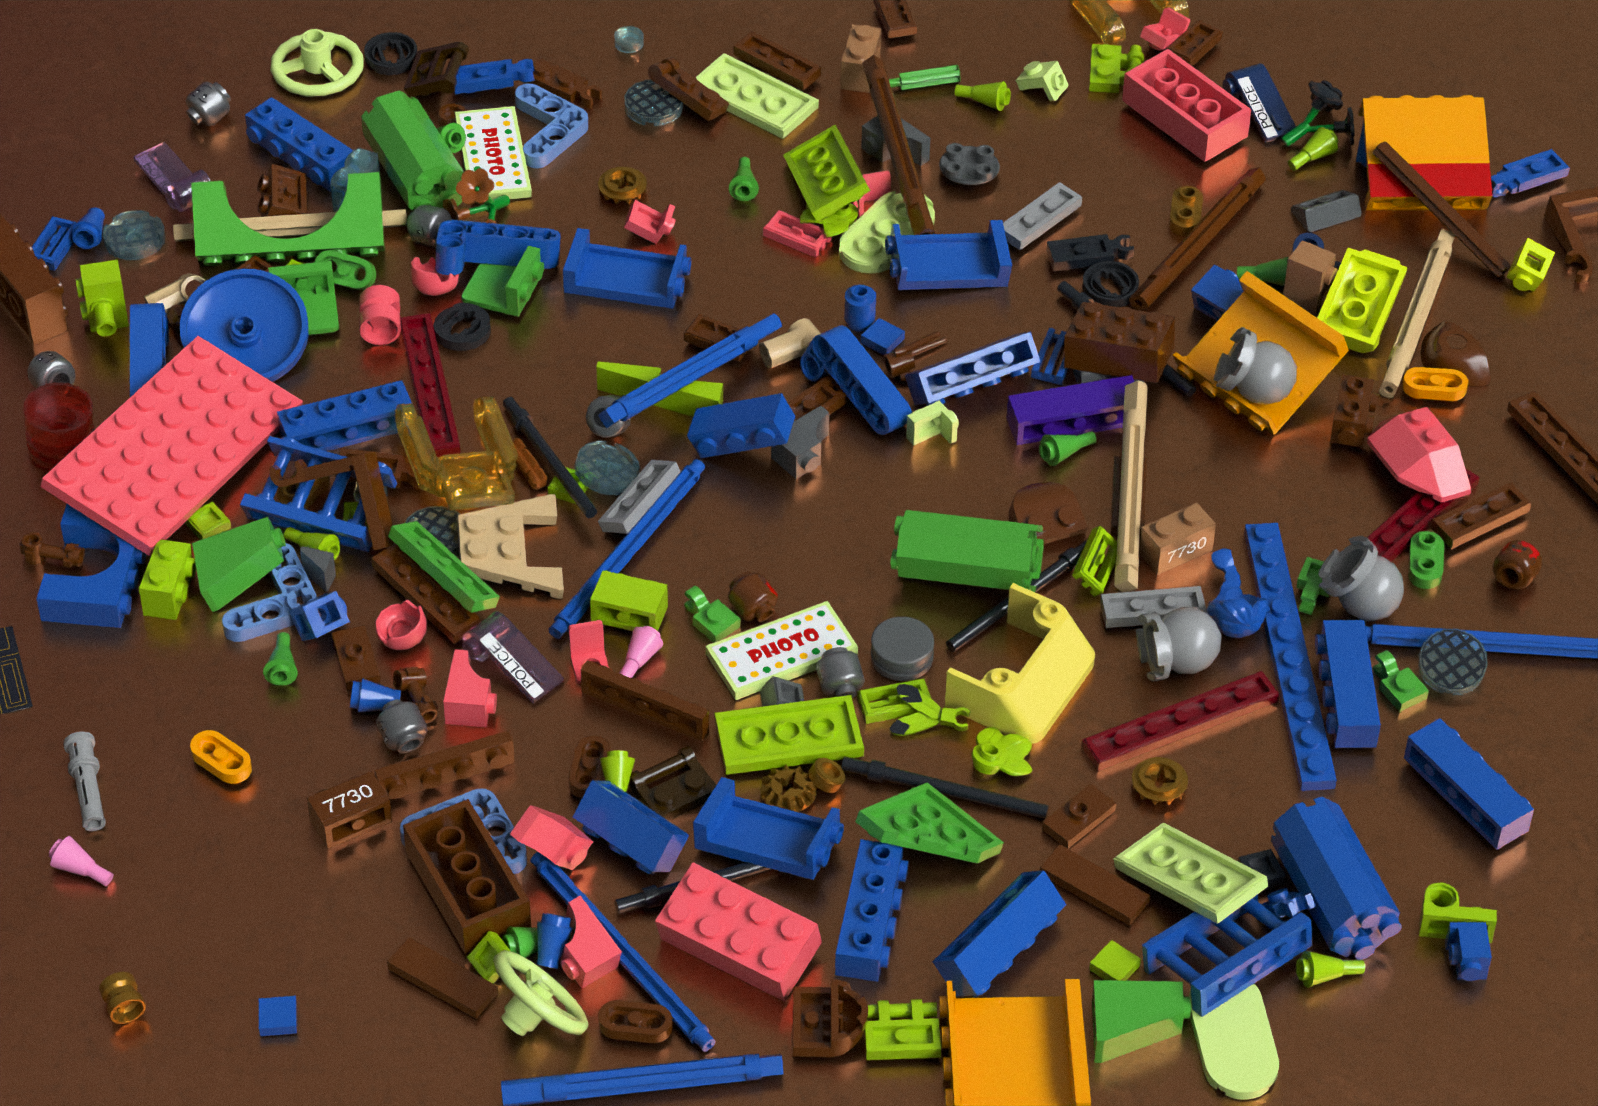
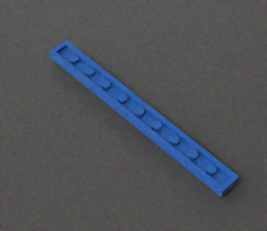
(1290, 658)

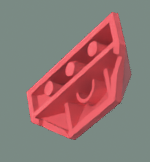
(1421, 454)

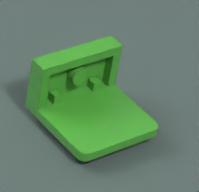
(503, 286)
(316, 288)

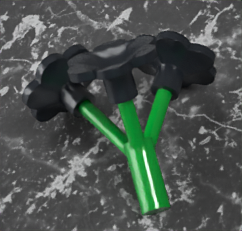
(1324, 98)

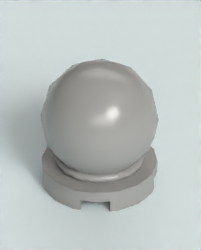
(1259, 370)
(1362, 580)
(1181, 642)

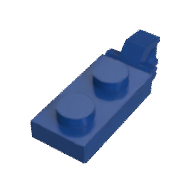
(1528, 173)

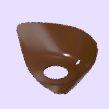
(1468, 360)

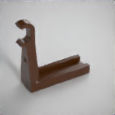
(1560, 215)
(369, 485)

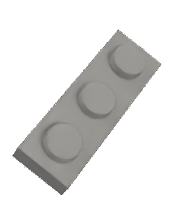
(1041, 215)
(639, 496)
(1125, 607)

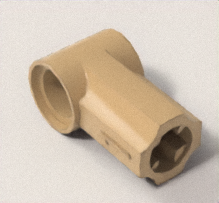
(174, 292)
(788, 345)

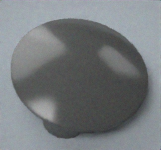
(969, 164)

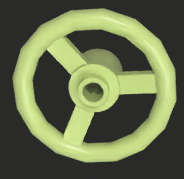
(316, 59)
(534, 997)

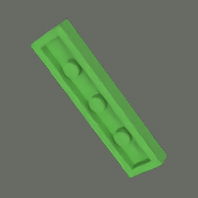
(443, 566)

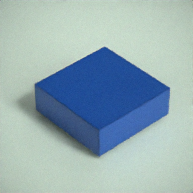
(882, 336)
(277, 1015)

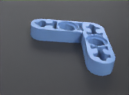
(568, 122)
(280, 603)
(495, 817)

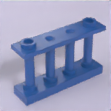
(350, 533)
(1234, 972)

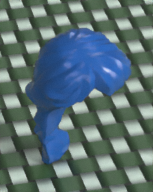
(1232, 611)

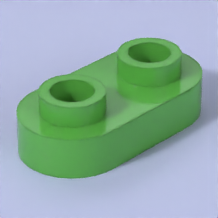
(348, 269)
(1426, 560)

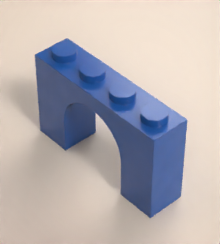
(96, 598)

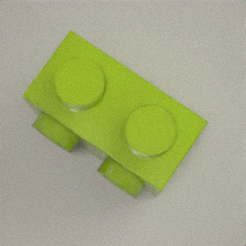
(167, 579)
(628, 601)

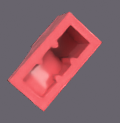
(467, 695)
(552, 837)
(591, 950)

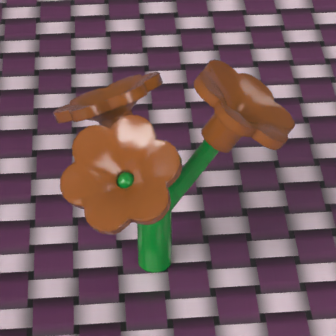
(475, 188)

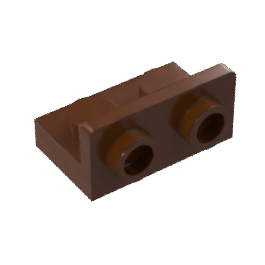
(282, 192)

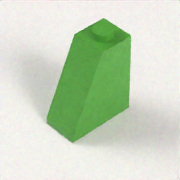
(236, 560)
(1135, 1015)

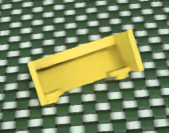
(1045, 685)

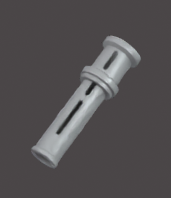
(83, 768)

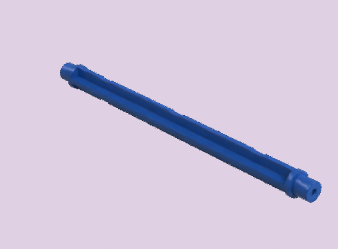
(629, 545)
(1491, 641)
(630, 958)

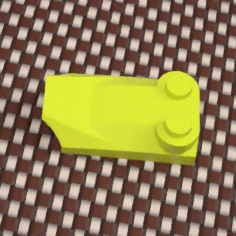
(1362, 297)

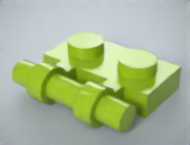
(1106, 65)
(905, 1037)

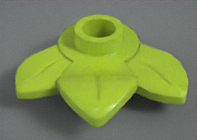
(835, 224)
(1001, 753)

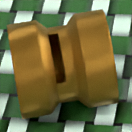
(121, 995)

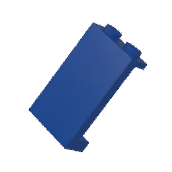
(950, 259)
(624, 273)
(765, 833)

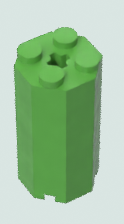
(412, 151)
(967, 550)

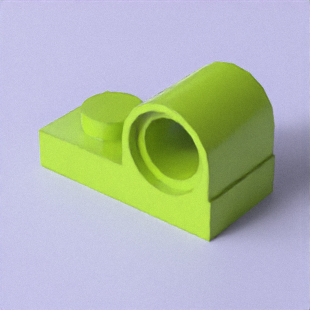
(1442, 907)

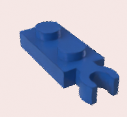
(493, 75)

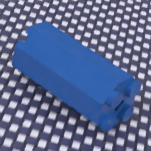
(1333, 866)

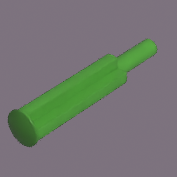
(927, 77)

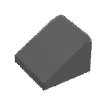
(319, 566)
(780, 692)

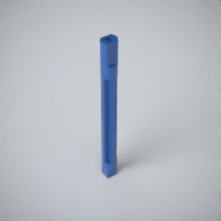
(689, 371)
(640, 1079)

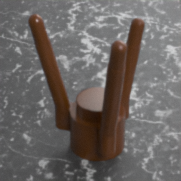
(902, 360)

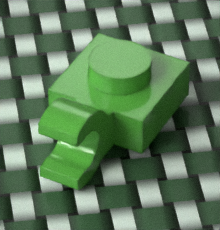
(1309, 583)
(712, 619)
(1398, 686)

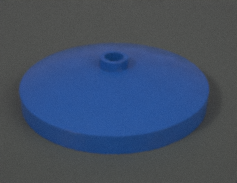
(249, 318)

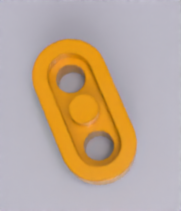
(1435, 383)
(227, 759)

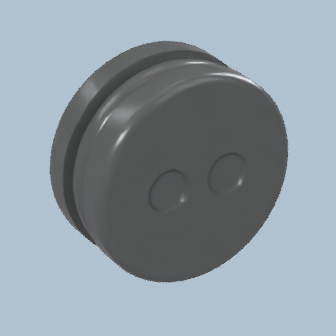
(902, 648)

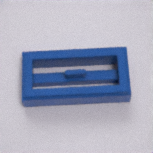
(58, 244)
(1047, 343)

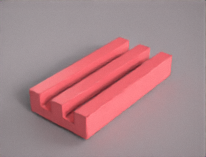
(794, 234)

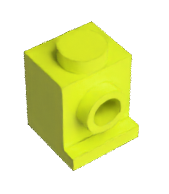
(1525, 270)

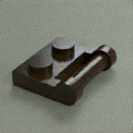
(428, 66)
(677, 794)

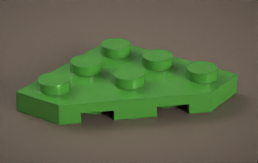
(929, 823)

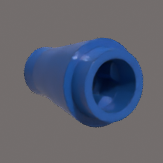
(88, 230)
(370, 696)
(552, 936)

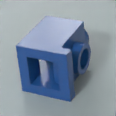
(308, 620)
(1469, 949)

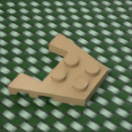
(494, 544)

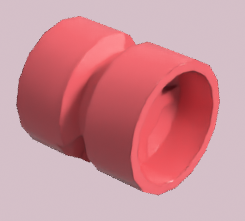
(379, 315)

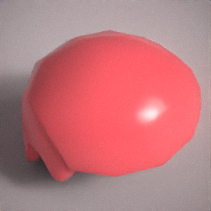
(428, 280)
(401, 625)

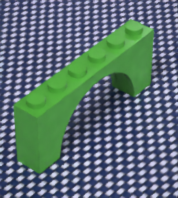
(353, 229)

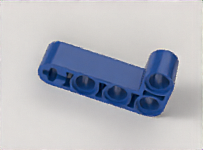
(491, 244)
(147, 342)
(859, 377)

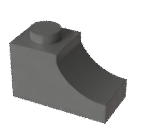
(875, 144)
(803, 447)

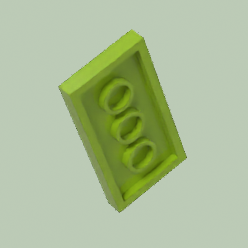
(826, 173)
(788, 734)

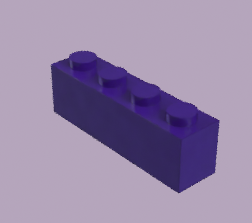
(1067, 410)

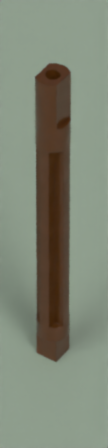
(898, 147)
(1197, 239)

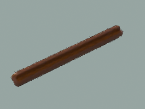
(1441, 209)

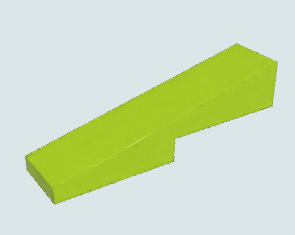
(624, 378)

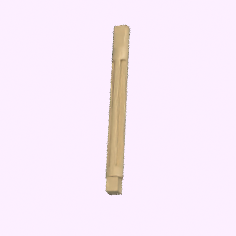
(290, 224)
(1417, 312)
(1131, 487)

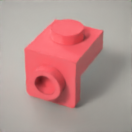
(1165, 32)
(649, 222)

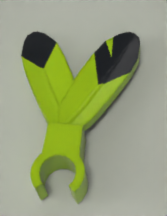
(928, 713)

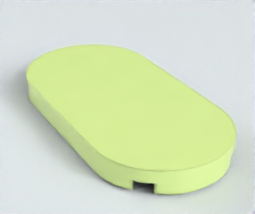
(864, 242)
(1237, 1046)

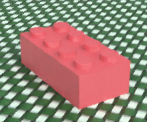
(1186, 105)
(738, 931)

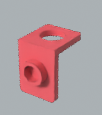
(879, 184)
(585, 644)

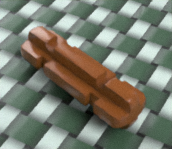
(529, 466)

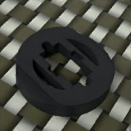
(394, 40)
(1117, 273)
(469, 338)

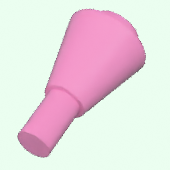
(643, 645)
(71, 857)

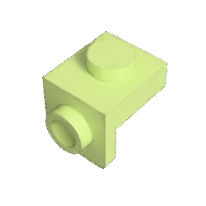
(1043, 75)
(932, 421)

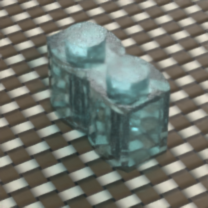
(356, 162)

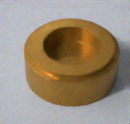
(827, 775)

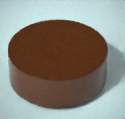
(446, 113)

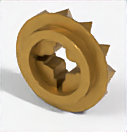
(615, 177)
(1146, 775)
(795, 798)

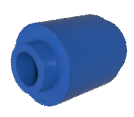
(860, 307)

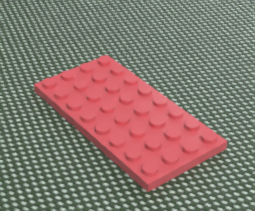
(170, 445)

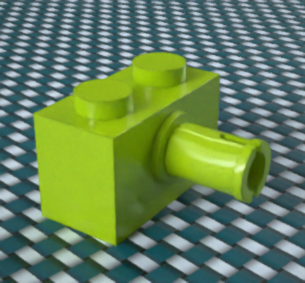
(103, 296)

